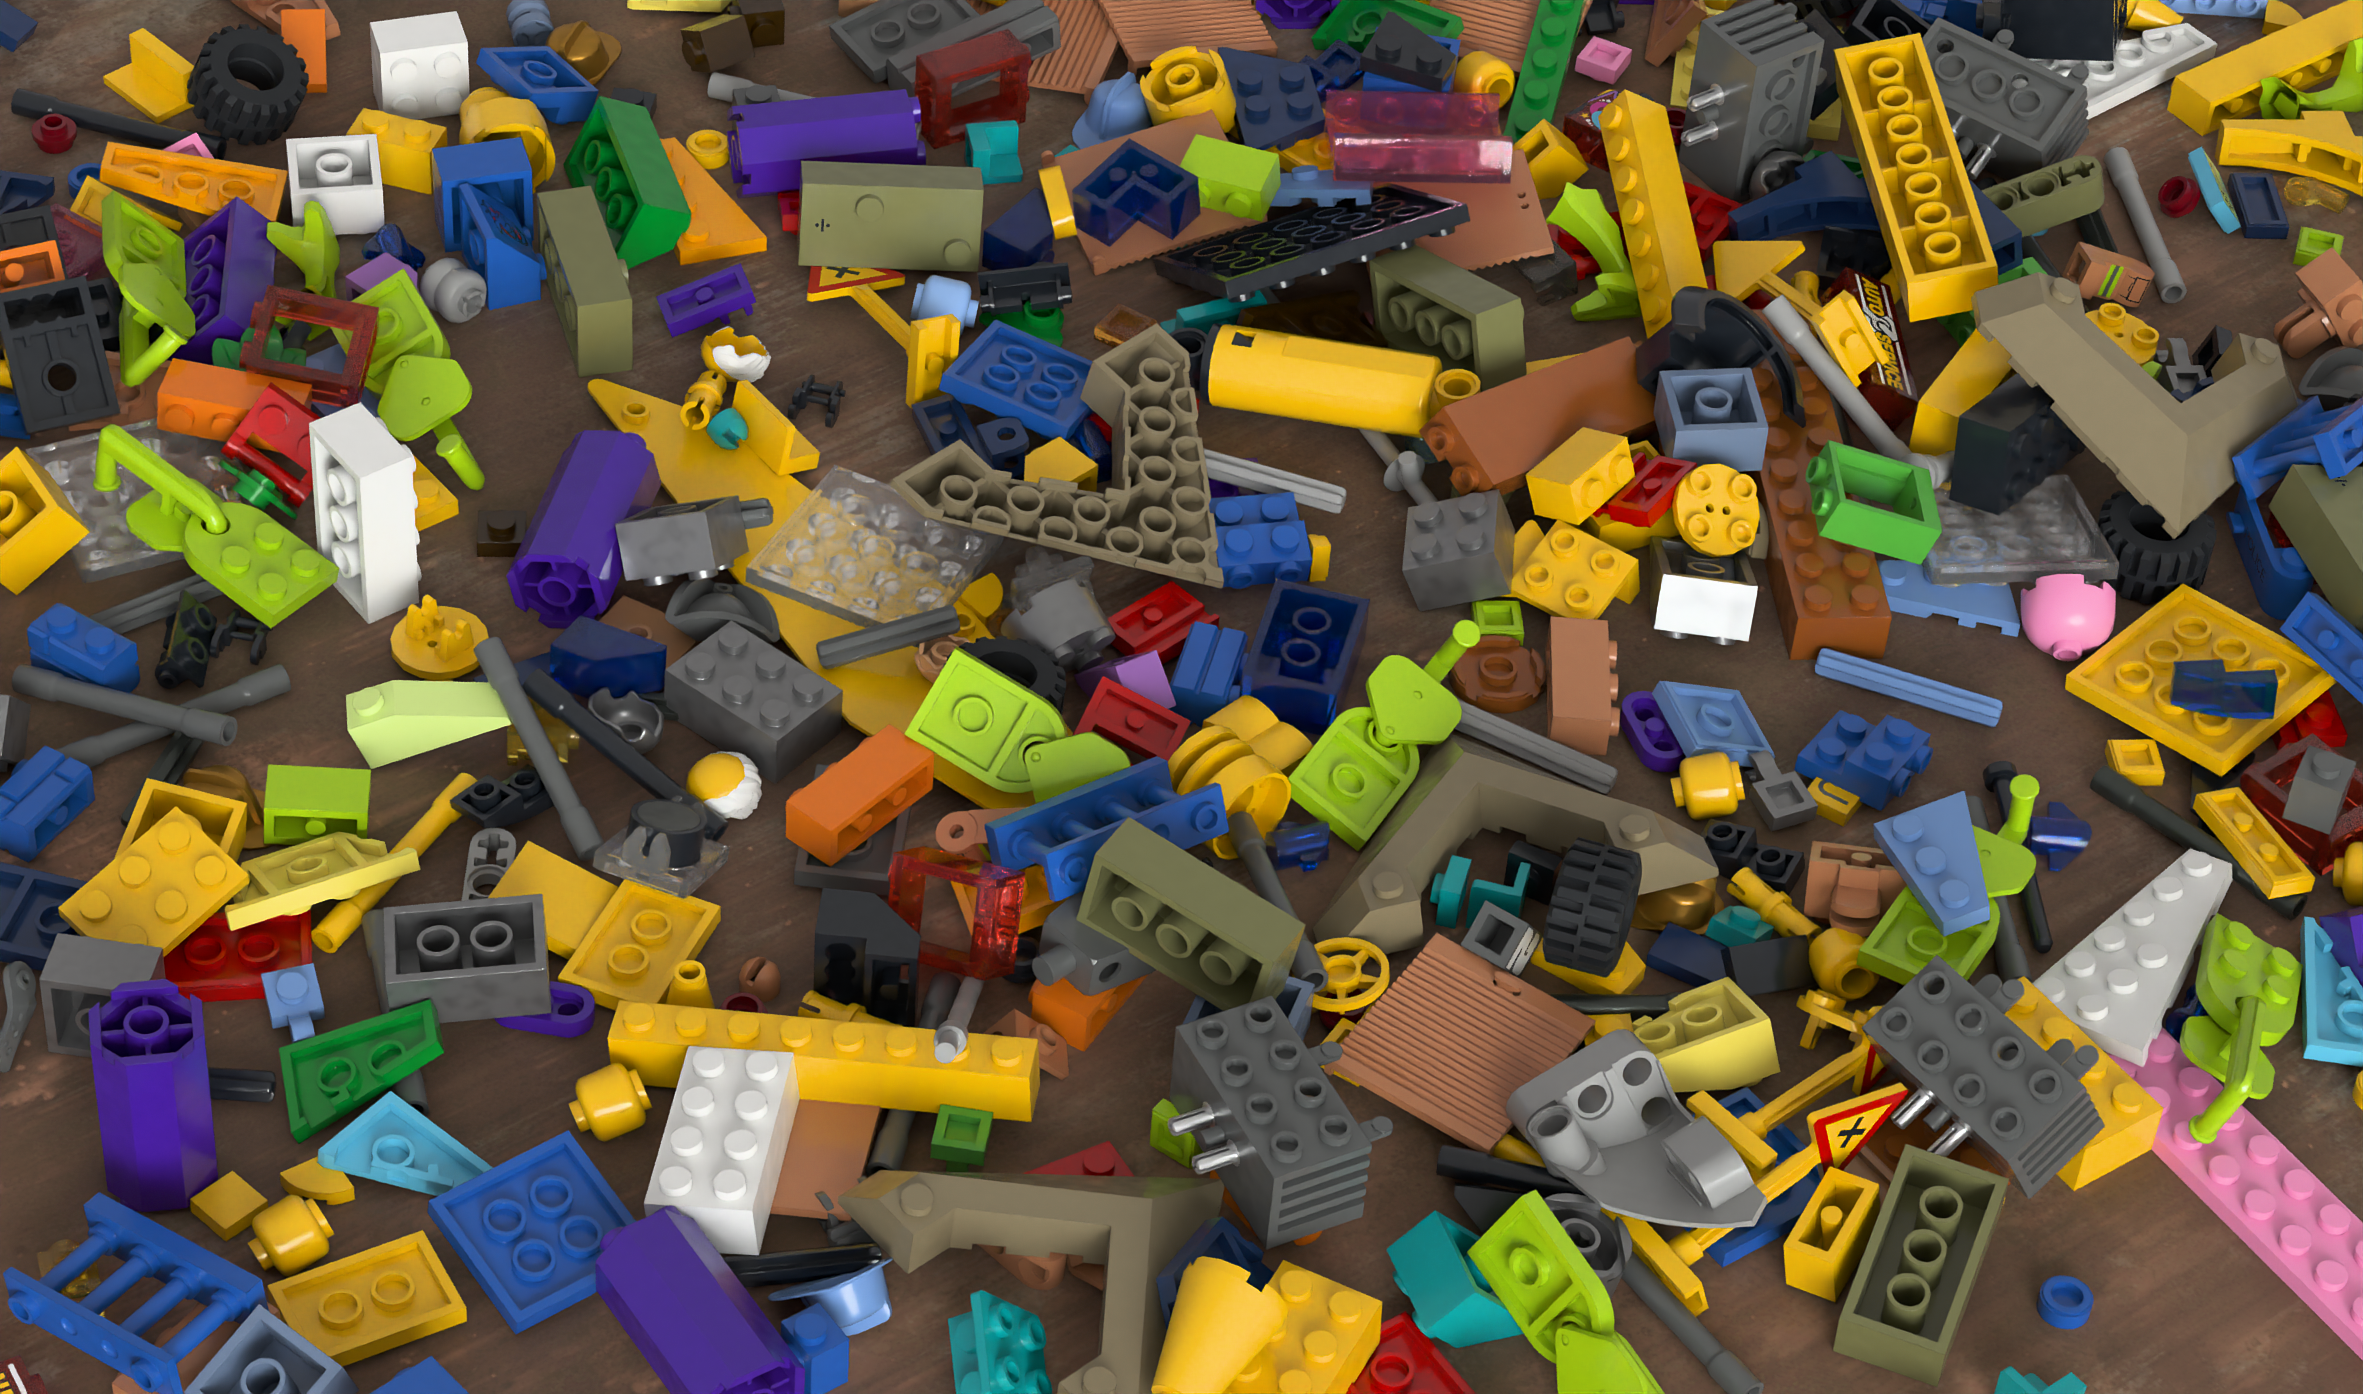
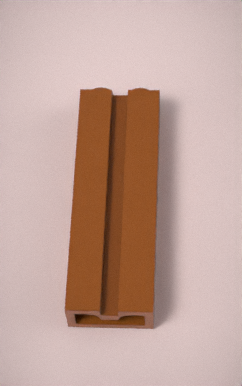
(1516, 425)

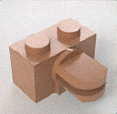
(2329, 309)
(1850, 886)

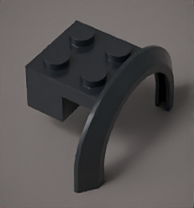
(1717, 333)

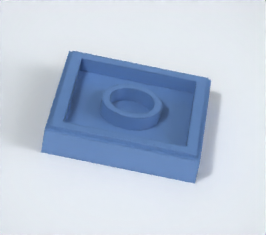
(1710, 721)

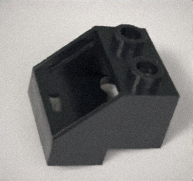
(862, 953)

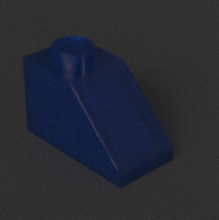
(1020, 235)
(602, 656)

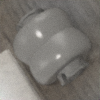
(453, 290)

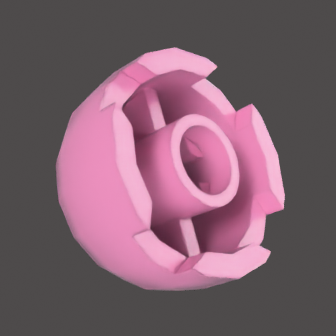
(2067, 615)

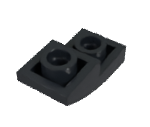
(504, 802)
(1737, 847)
(1769, 965)

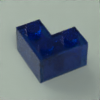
(1133, 188)

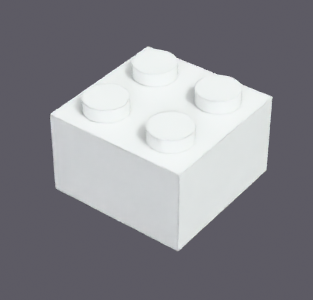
(420, 65)
(339, 175)

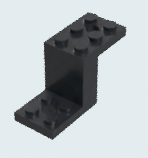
(2057, 27)
(50, 329)

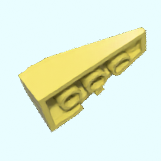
(1711, 1039)

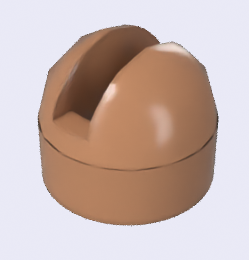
(767, 981)

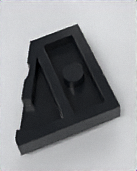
(1853, 249)

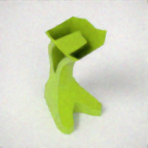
(2346, 95)
(1586, 218)
(313, 251)

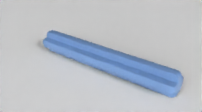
(1908, 687)

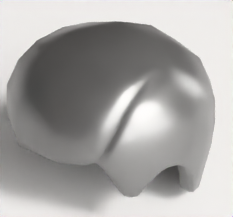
(1773, 173)
(630, 717)

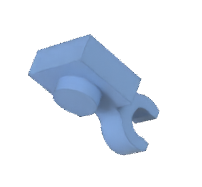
(294, 1000)

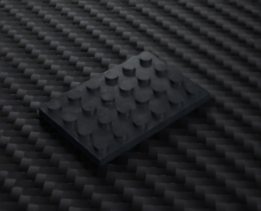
(1311, 242)

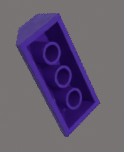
(225, 274)

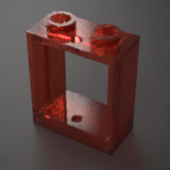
(963, 61)
(327, 386)
(2317, 849)
(995, 910)

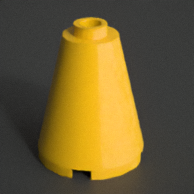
(1215, 1328)

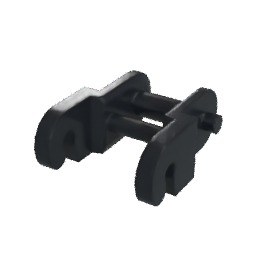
(804, 395)
(225, 633)

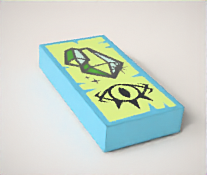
(2213, 190)

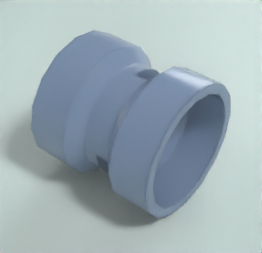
(529, 22)

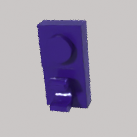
(707, 300)

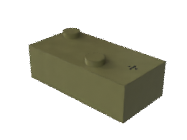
(889, 216)
(586, 281)
(1448, 313)
(2327, 531)
(1188, 919)
(1920, 1265)

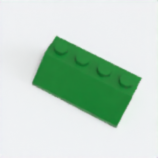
(630, 180)

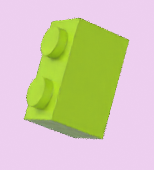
(1233, 176)
(315, 802)

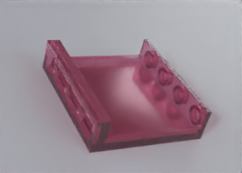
(1416, 137)

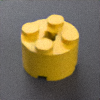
(1187, 85)
(509, 119)

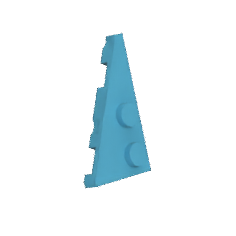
(2329, 1002)
(401, 1149)

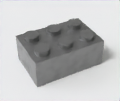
(753, 700)
(469, 957)

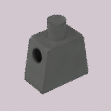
(1083, 954)

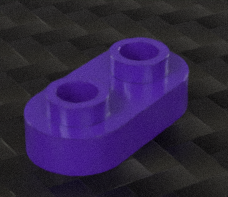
(1650, 732)
(570, 1017)

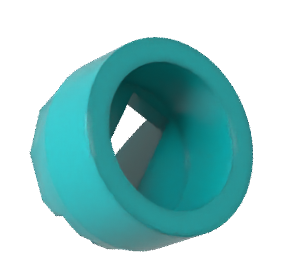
(727, 429)

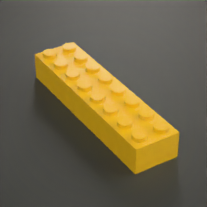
(1915, 176)

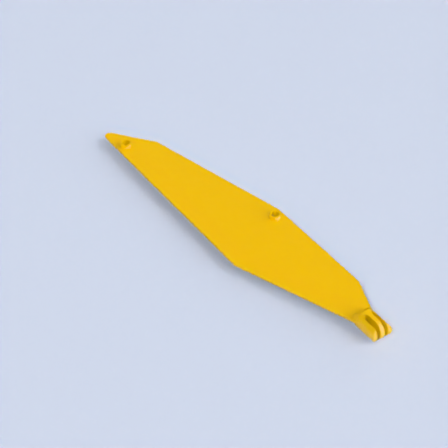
(874, 689)

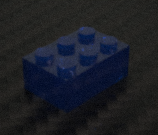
(1306, 654)

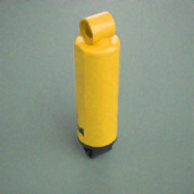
(1320, 378)

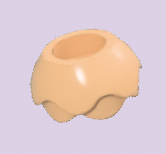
(934, 653)

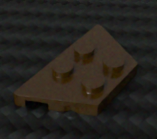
(1321, 316)

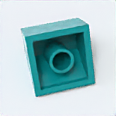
(1447, 1286)

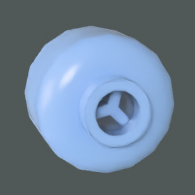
(943, 297)

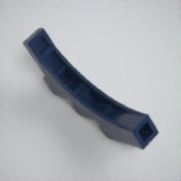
(1835, 197)

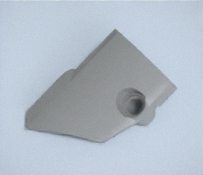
(1628, 1141)

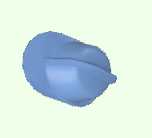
(1113, 112)
(851, 1299)

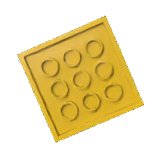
(2135, 669)

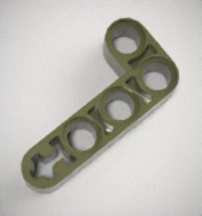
(2051, 194)

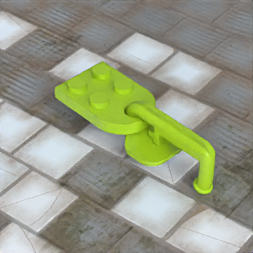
(152, 278)
(415, 374)
(222, 541)
(988, 720)
(1351, 770)
(1909, 938)
(2251, 1004)
(1558, 1301)

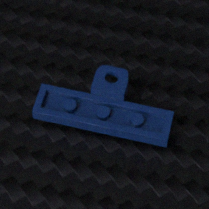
(945, 422)

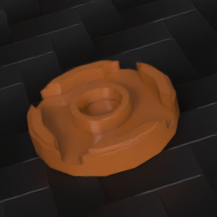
(1499, 675)

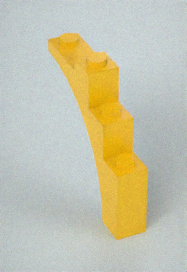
(2311, 146)

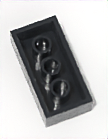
(2009, 447)

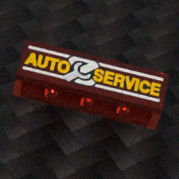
(1886, 387)

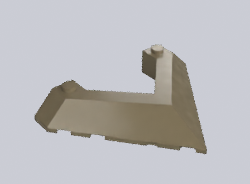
(2155, 445)
(1160, 483)
(1475, 788)
(1109, 1220)

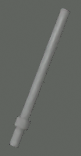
(953, 1034)

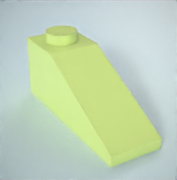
(419, 716)

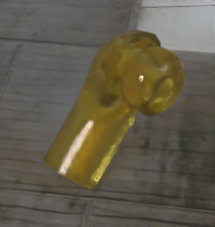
(2311, 191)

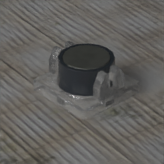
(663, 848)

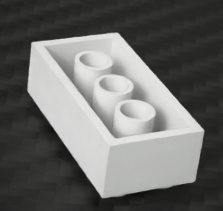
(366, 511)
(726, 1143)

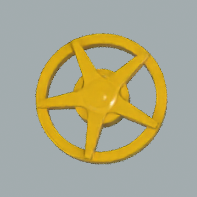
(1346, 974)

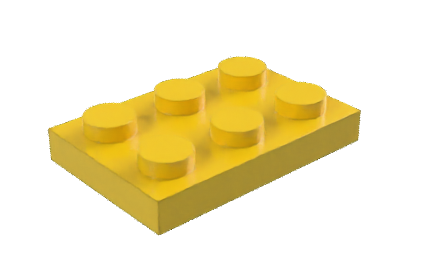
(157, 887)
(638, 944)
(371, 1300)

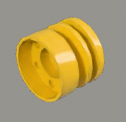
(1246, 780)

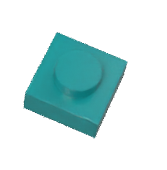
(1450, 891)
(1738, 927)

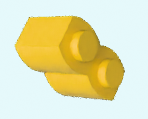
(1261, 729)

